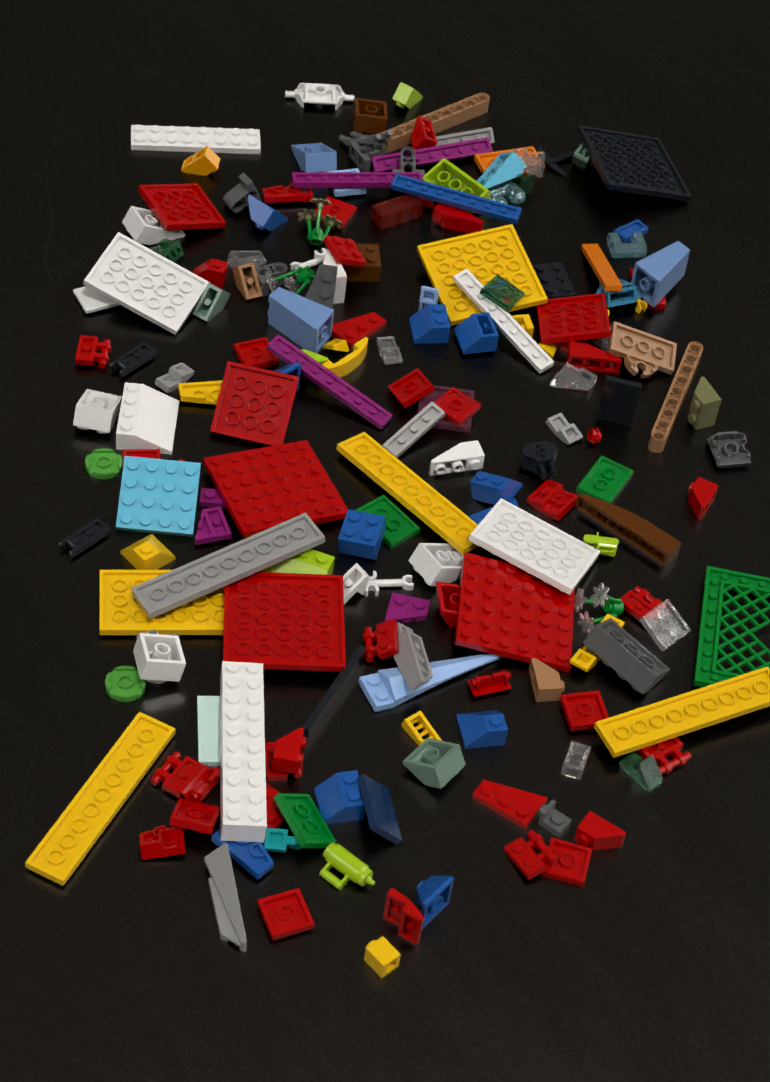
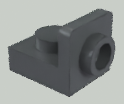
(553, 819)

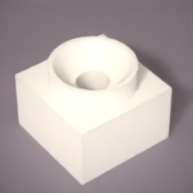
(159, 657)

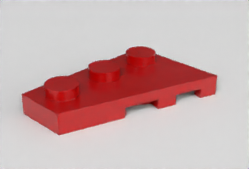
(286, 194)
(358, 328)

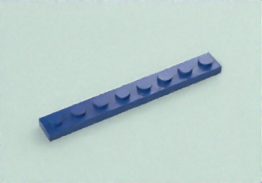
(456, 198)

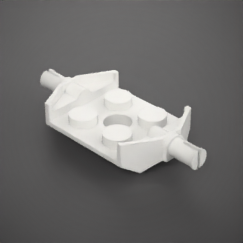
(328, 94)

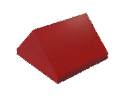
(448, 601)

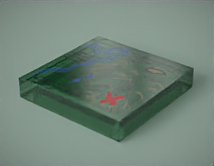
(502, 293)

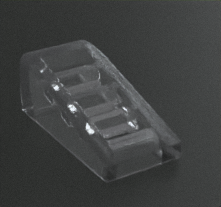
(239, 258)
(573, 770)

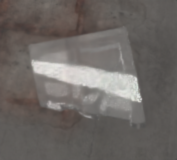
(534, 161)
(573, 378)

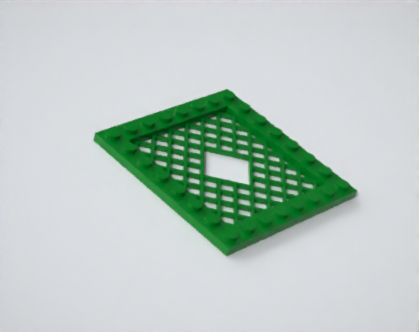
(716, 584)

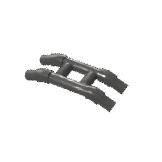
(363, 139)

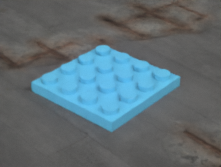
(158, 496)

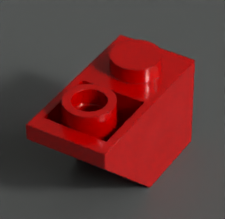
(287, 752)

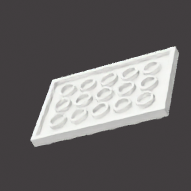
(146, 283)
(534, 546)

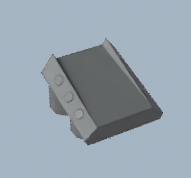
(729, 449)

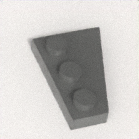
(323, 286)

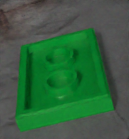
(605, 480)
(398, 525)
(304, 820)

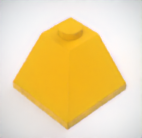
(148, 554)

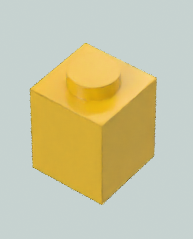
(381, 956)

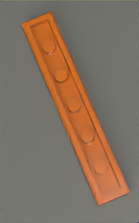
(601, 267)

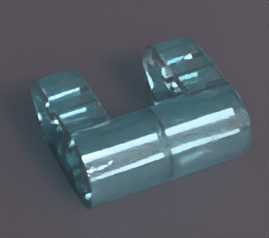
(509, 190)
(635, 249)

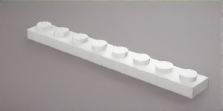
(504, 322)

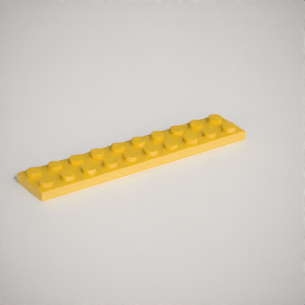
(410, 490)
(685, 712)
(100, 799)

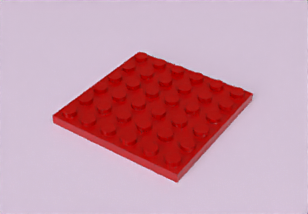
(274, 486)
(513, 613)
(285, 621)

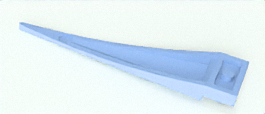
(389, 688)

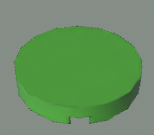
(103, 463)
(124, 684)

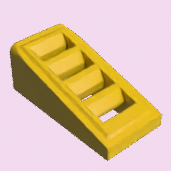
(423, 723)

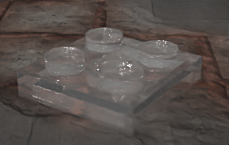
(664, 625)

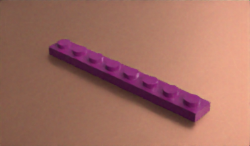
(434, 154)
(347, 179)
(330, 382)

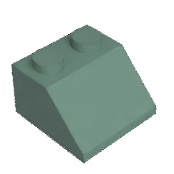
(435, 762)

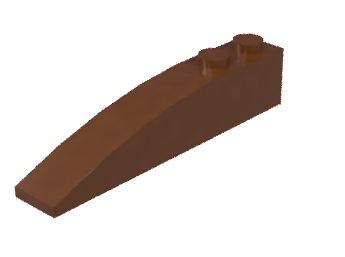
(631, 528)

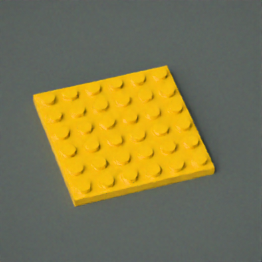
(485, 256)

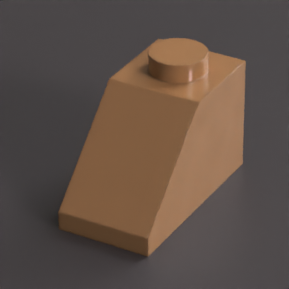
(247, 280)
(545, 682)

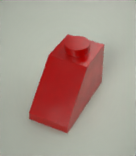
(423, 134)
(213, 271)
(701, 496)
(598, 833)

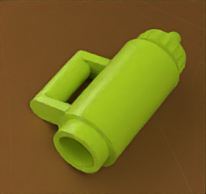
(347, 864)

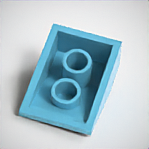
(503, 168)

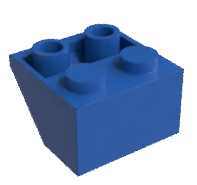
(477, 334)

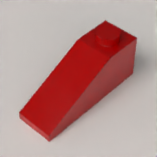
(456, 219)
(592, 358)

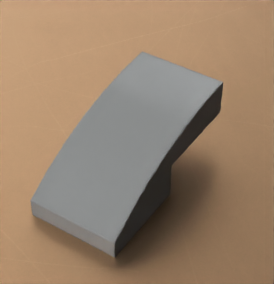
(177, 374)
(563, 430)

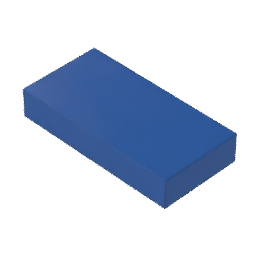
(625, 231)

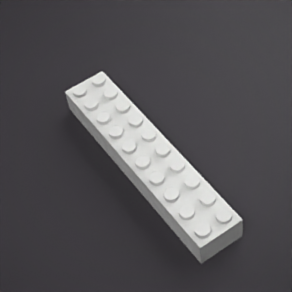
(242, 753)

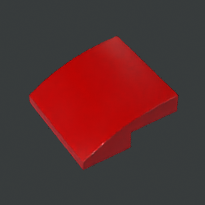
(552, 500)
(405, 915)

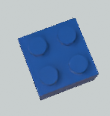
(361, 534)

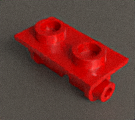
(490, 684)
(201, 783)

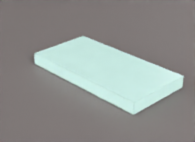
(208, 730)

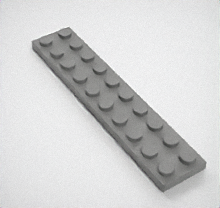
(227, 565)

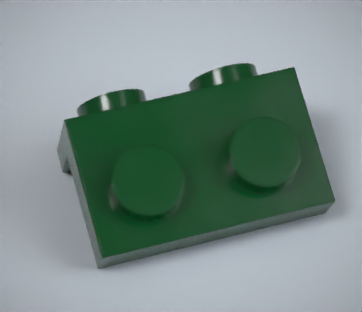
(169, 249)

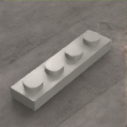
(466, 136)
(414, 429)

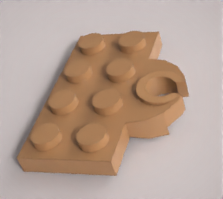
(642, 350)

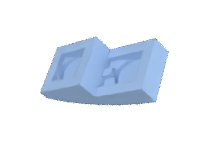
(428, 296)

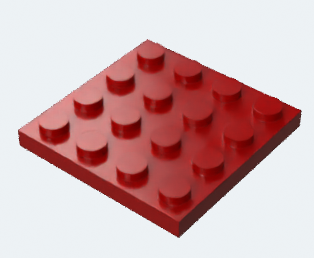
(181, 206)
(573, 319)
(254, 404)

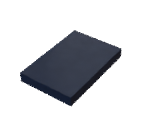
(379, 809)

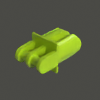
(604, 544)

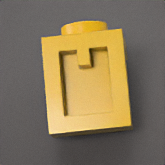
(525, 322)

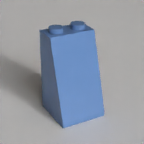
(660, 272)
(300, 319)

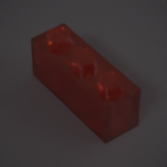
(396, 211)

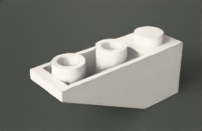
(460, 458)

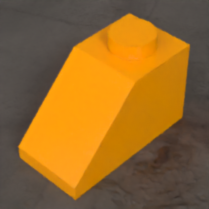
(201, 162)

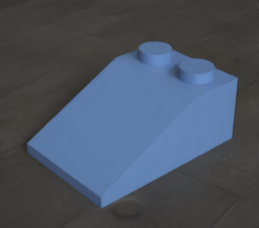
(315, 157)

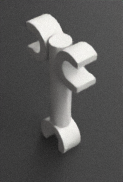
(319, 258)
(373, 584)

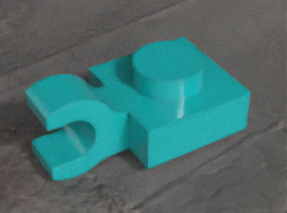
(278, 840)

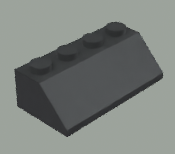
(625, 656)

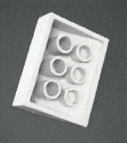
(146, 419)

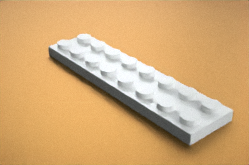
(195, 138)

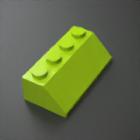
(452, 177)
(305, 563)

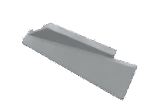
(412, 658)
(225, 897)

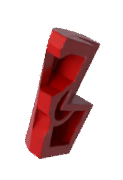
(162, 842)

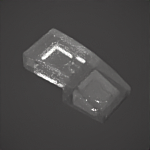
(388, 350)

